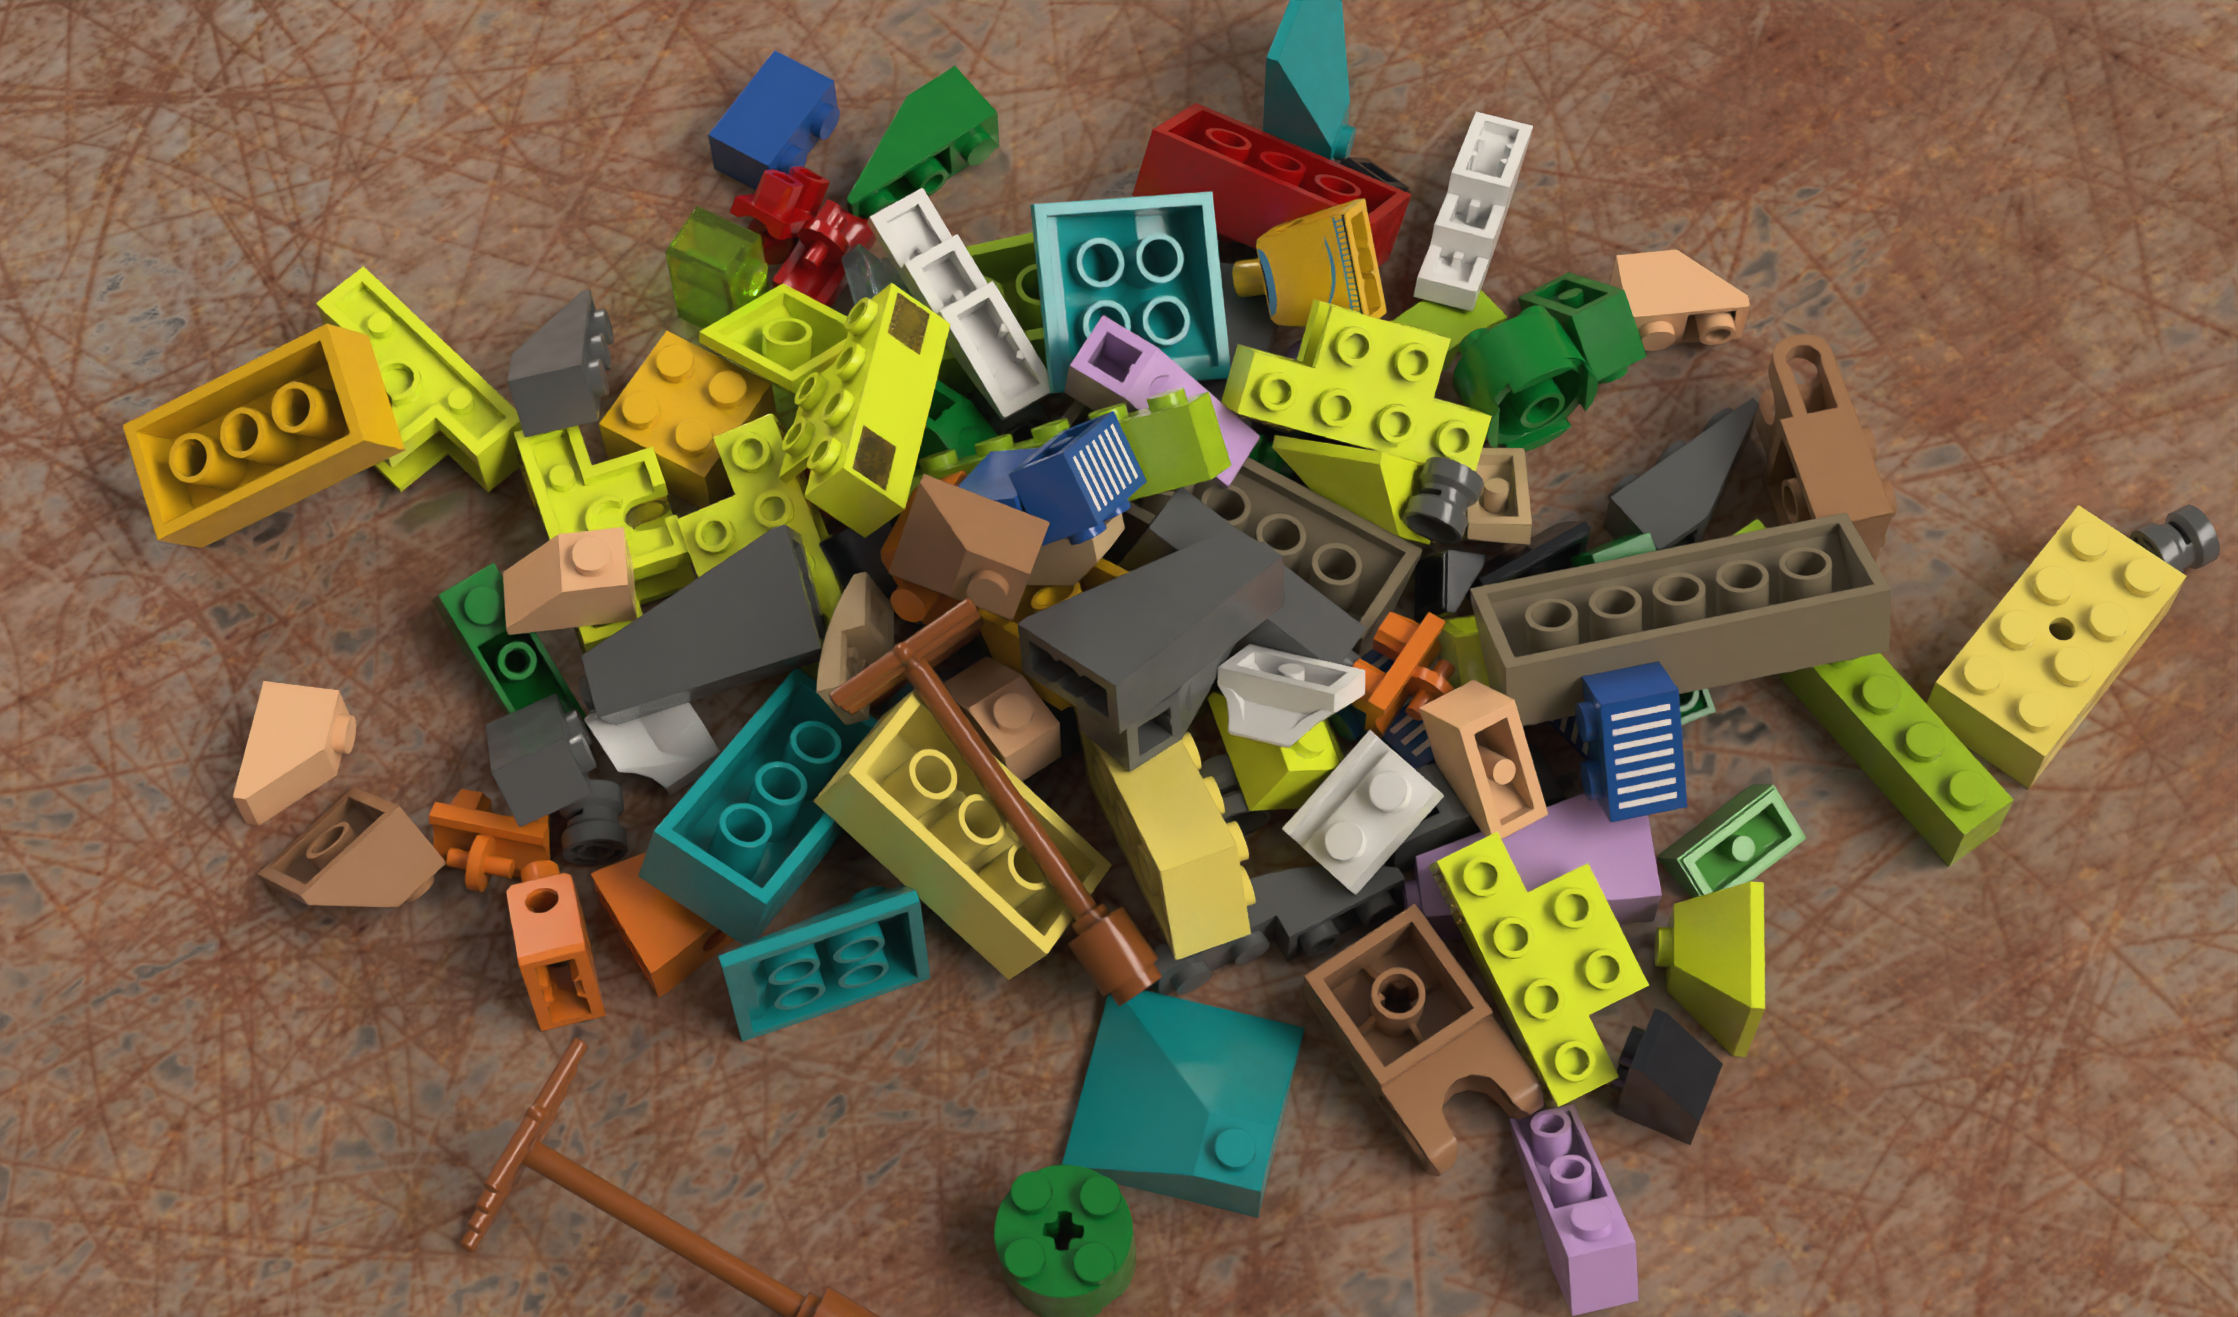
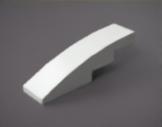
(1473, 211)
(948, 282)

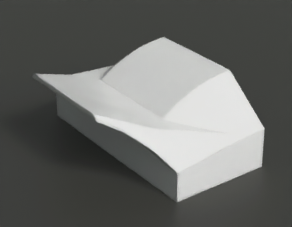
(1284, 694)
(663, 746)

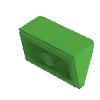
(1734, 842)

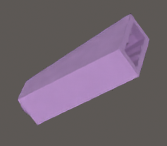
(1563, 840)

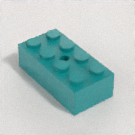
(750, 821)

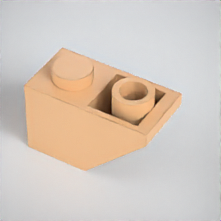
(1679, 300)

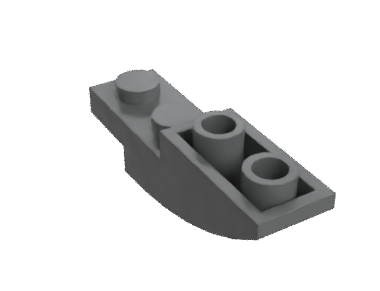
(1296, 908)

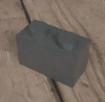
(540, 758)

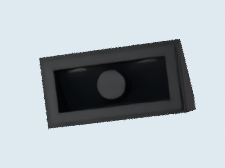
(1545, 554)

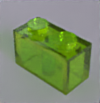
(715, 268)

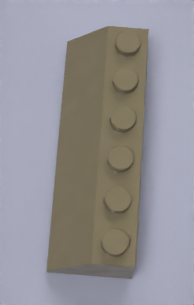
(1320, 541)
(1700, 609)

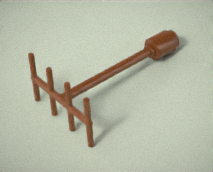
(1107, 942)
(527, 1150)

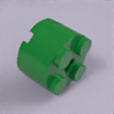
(1524, 378)
(1060, 1204)

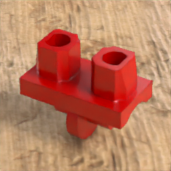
(781, 208)
(816, 260)

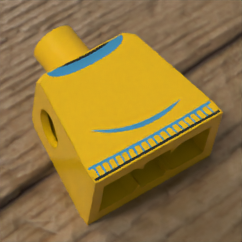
(1316, 258)

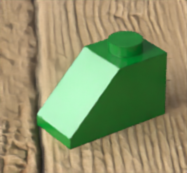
(1595, 320)

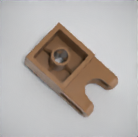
(1817, 449)
(1429, 1052)

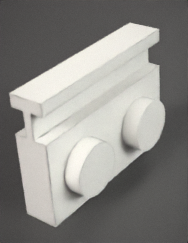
(1363, 812)

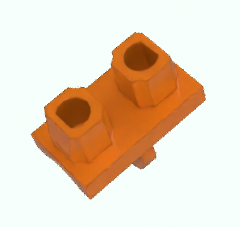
(1414, 651)
(486, 842)

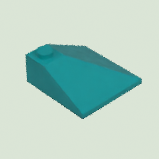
(1309, 80)
(1142, 266)
(828, 961)
(1185, 1100)

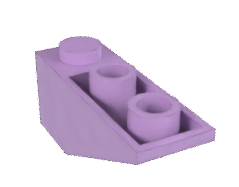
(1127, 369)
(1576, 1211)

